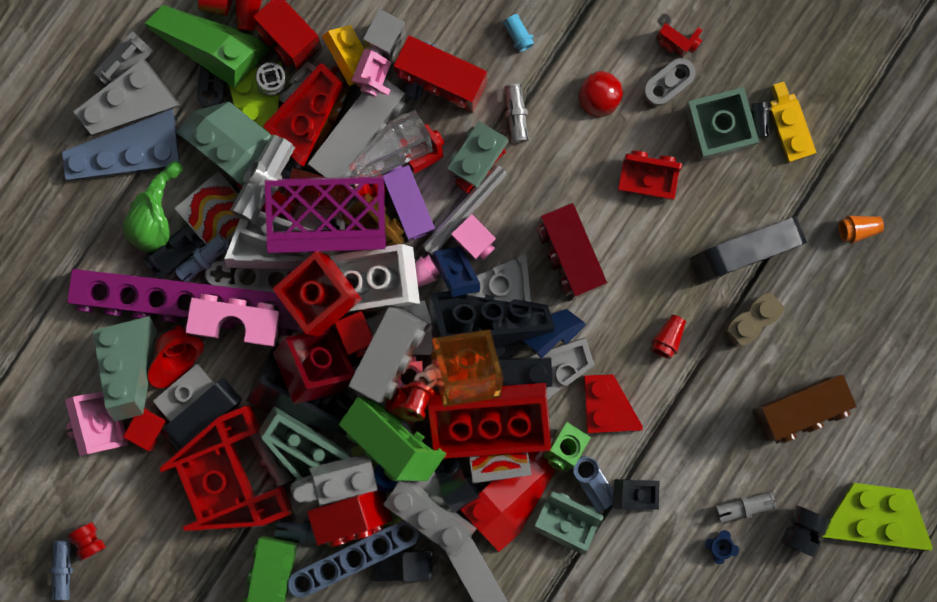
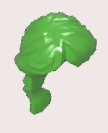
(145, 222)

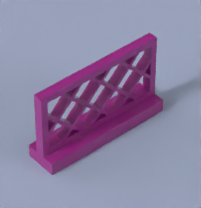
(325, 239)

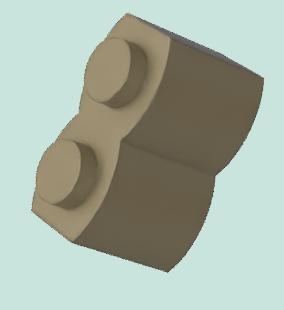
(758, 314)

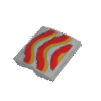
(209, 209)
(499, 466)

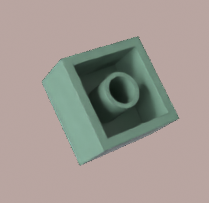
(721, 124)

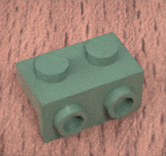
(477, 154)
(567, 522)

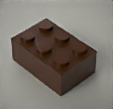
(805, 409)

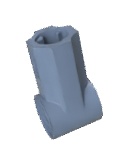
(594, 485)

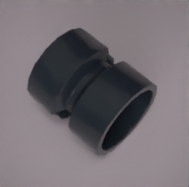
(805, 531)

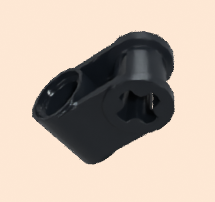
(455, 484)

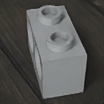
(385, 35)

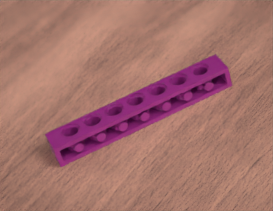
(85, 282)

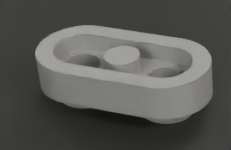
(669, 82)

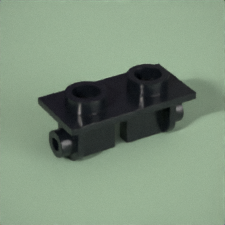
(177, 250)

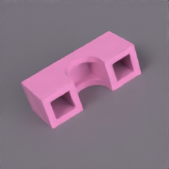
(208, 315)

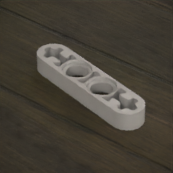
(261, 281)

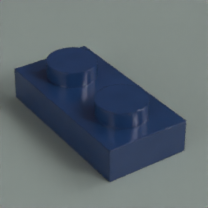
(456, 271)

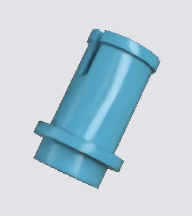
(518, 33)

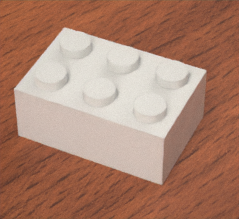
(381, 277)

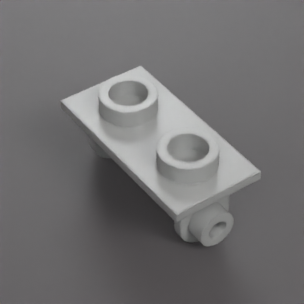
(123, 58)

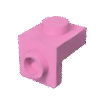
(372, 73)

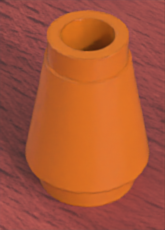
(859, 227)

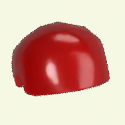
(600, 94)

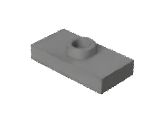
(183, 392)

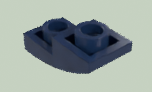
(566, 328)

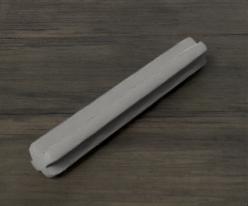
(464, 210)

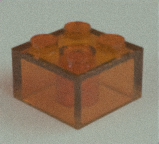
(466, 368)

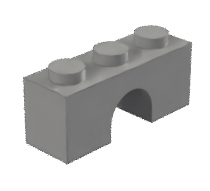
(421, 512)

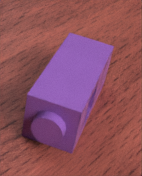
(408, 203)

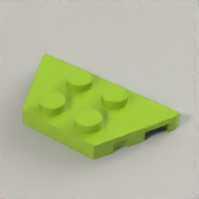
(879, 517)

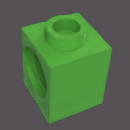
(574, 439)

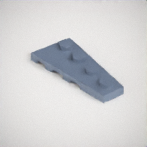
(132, 149)

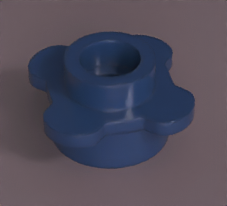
(720, 555)

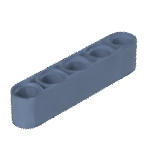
(342, 563)

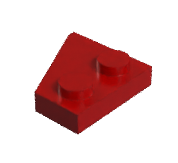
(608, 406)

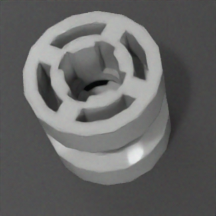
(271, 84)

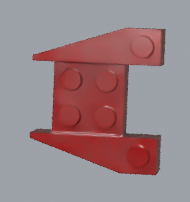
(218, 481)

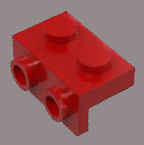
(649, 175)

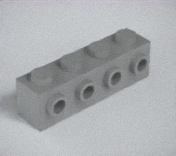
(357, 131)

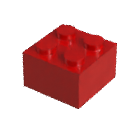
(288, 32)
(317, 294)
(350, 518)

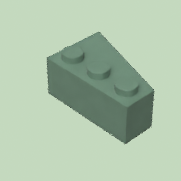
(124, 363)

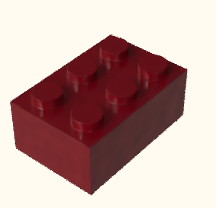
(570, 252)

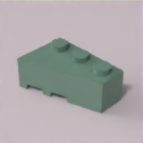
(298, 444)

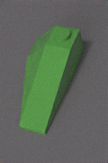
(215, 46)

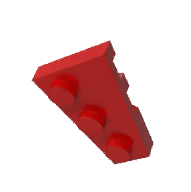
(306, 112)

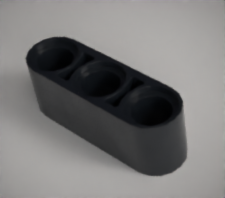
(200, 414)

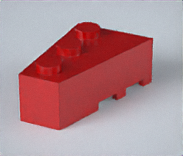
(441, 73)

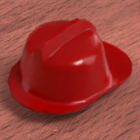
(174, 357)

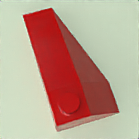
(509, 502)

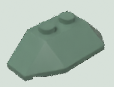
(225, 138)

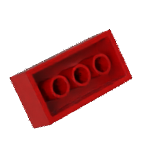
(493, 426)

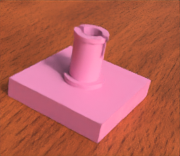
(93, 425)

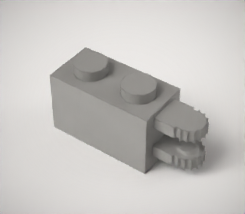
(336, 481)

